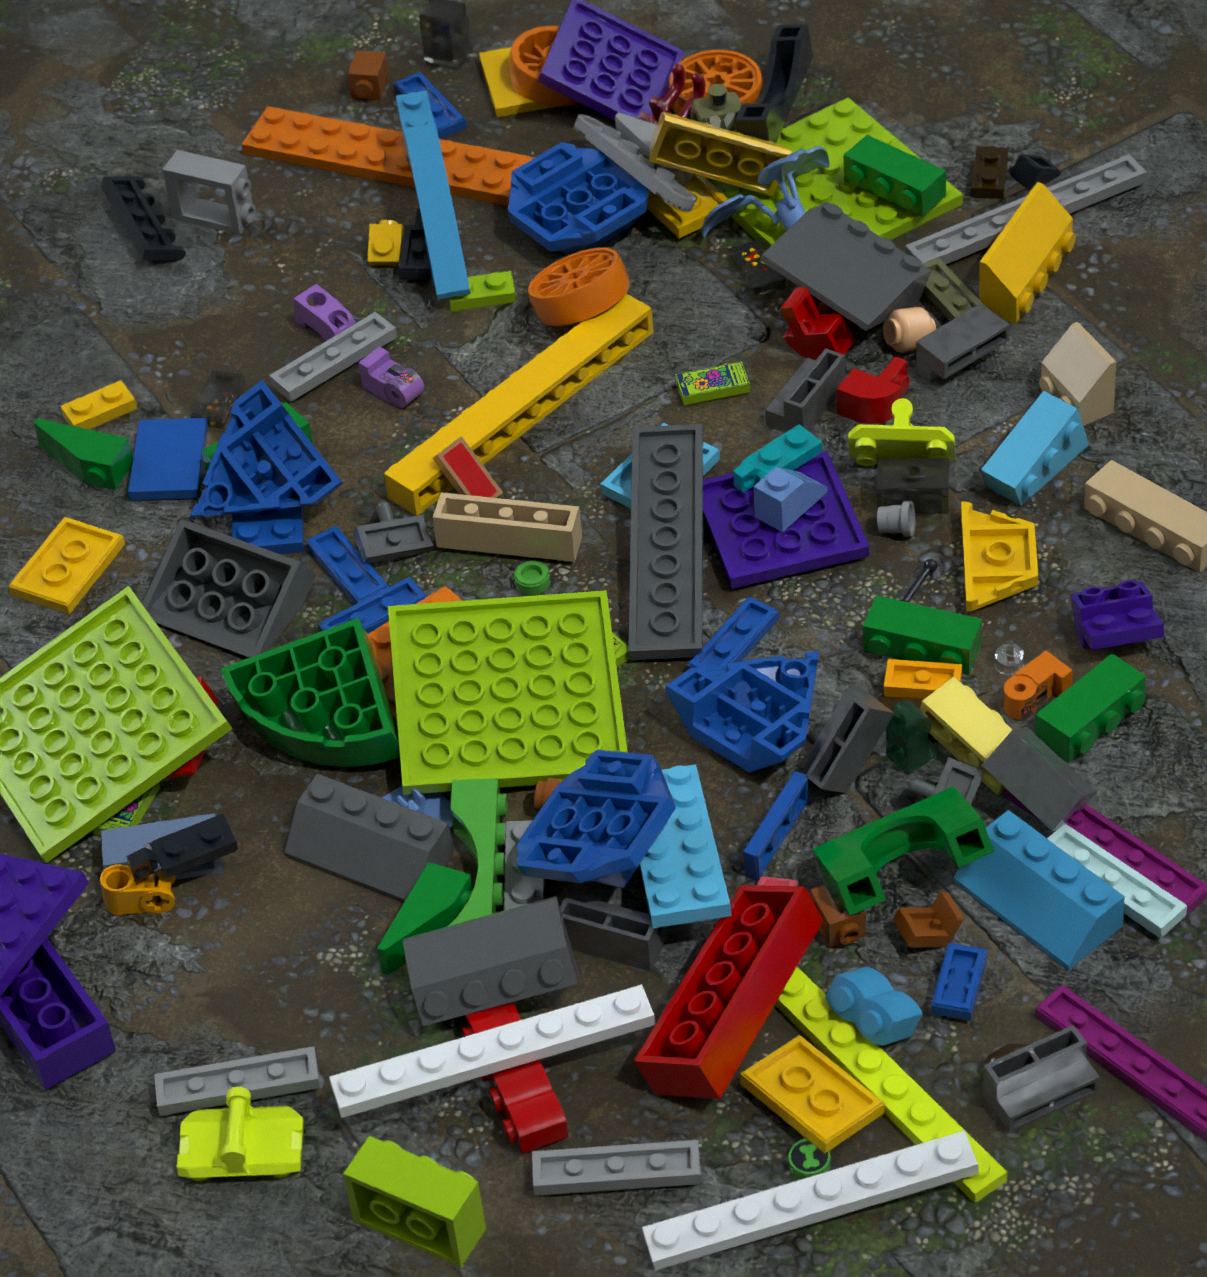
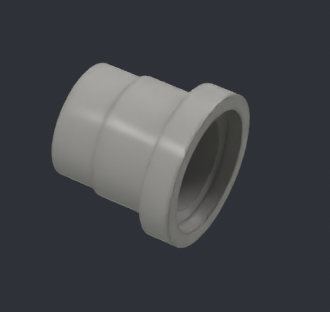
(897, 519)

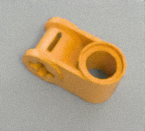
(126, 896)

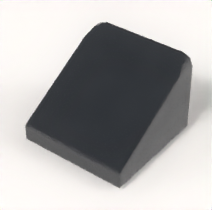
(1033, 169)

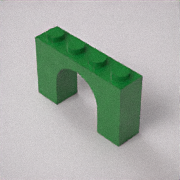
(933, 823)

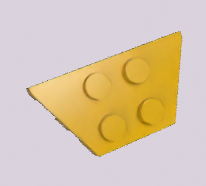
(996, 556)

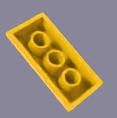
(714, 152)
(1025, 254)

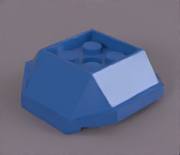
(574, 199)
(598, 821)

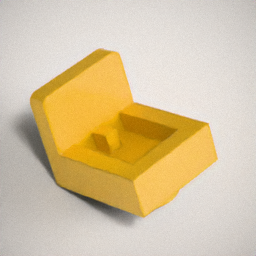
(385, 243)

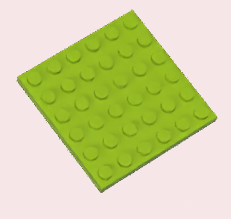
(836, 131)
(503, 688)
(97, 723)

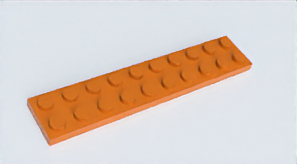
(377, 153)

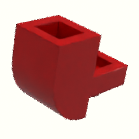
(813, 332)
(871, 397)

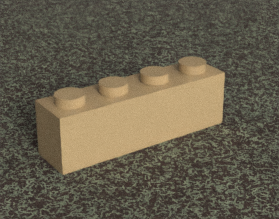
(1149, 514)
(507, 526)

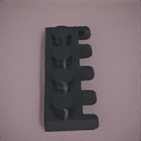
(140, 220)

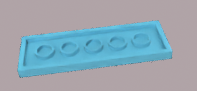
(683, 865)

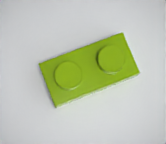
(486, 291)

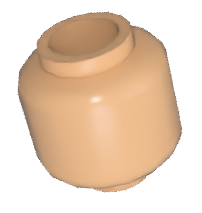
(906, 327)

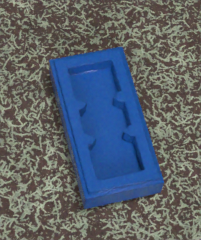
(959, 981)

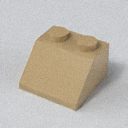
(1080, 374)

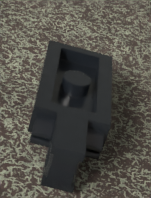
(414, 253)
(184, 849)

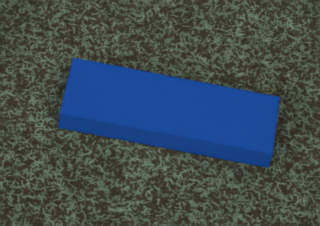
(445, 116)
(345, 565)
(374, 610)
(736, 636)
(776, 826)

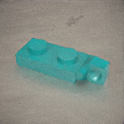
(786, 451)

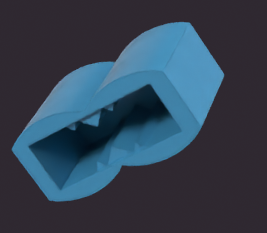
(873, 1005)

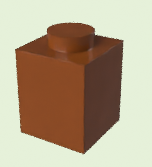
(368, 75)

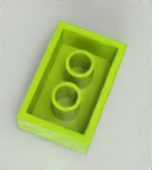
(415, 1200)

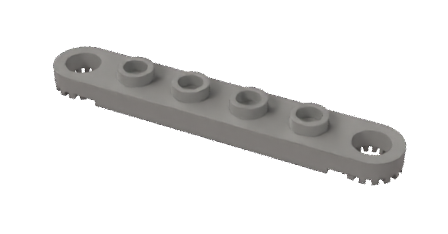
(635, 163)

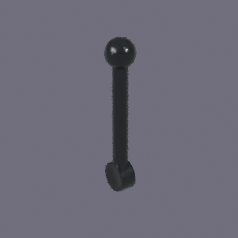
(929, 567)

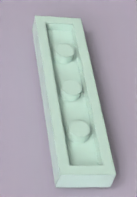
(1143, 899)

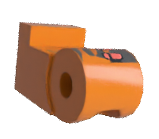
(1035, 685)

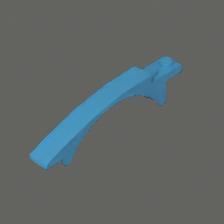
(433, 194)

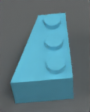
(1036, 449)

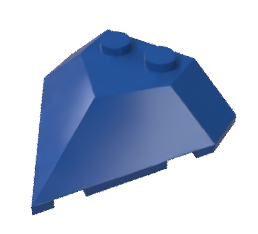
(263, 462)
(750, 710)

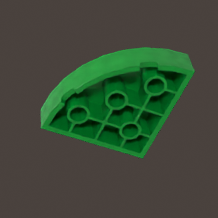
(319, 698)

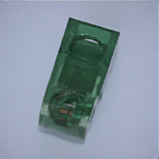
(909, 733)

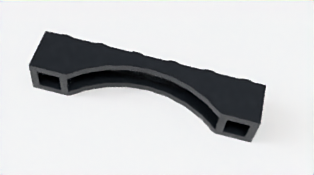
(786, 70)

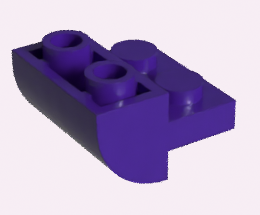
(1115, 615)

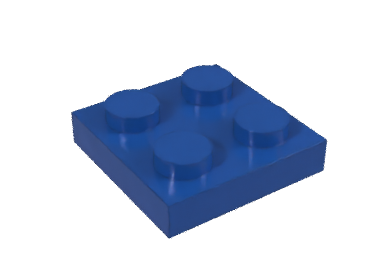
(271, 529)

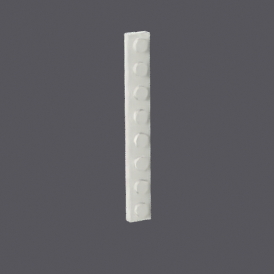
(491, 1051)
(810, 1200)

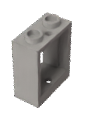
(188, 168)

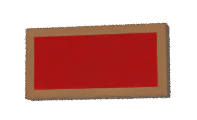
(466, 471)

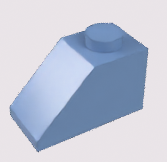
(785, 496)

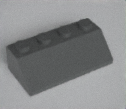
(365, 838)
(490, 961)

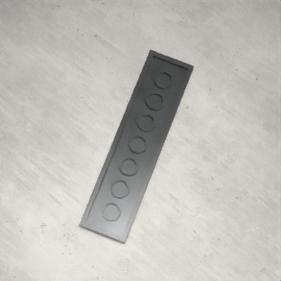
(666, 542)

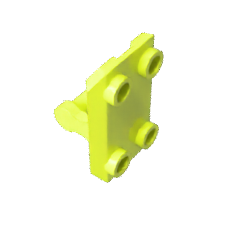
(899, 440)
(240, 1140)

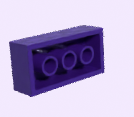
(53, 1019)

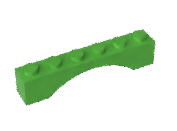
(476, 822)

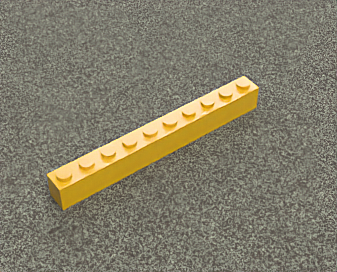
(522, 400)

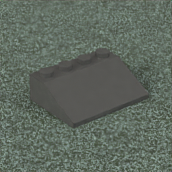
(847, 266)
(226, 590)

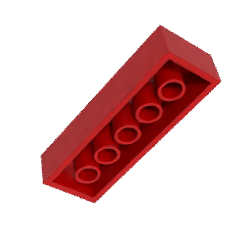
(729, 991)

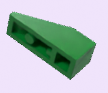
(88, 454)
(430, 906)

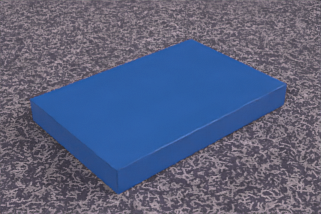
(168, 459)

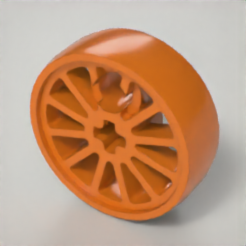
(525, 65)
(721, 67)
(579, 286)

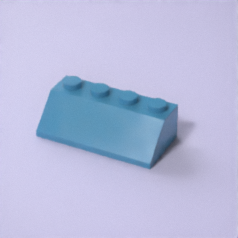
(1042, 892)

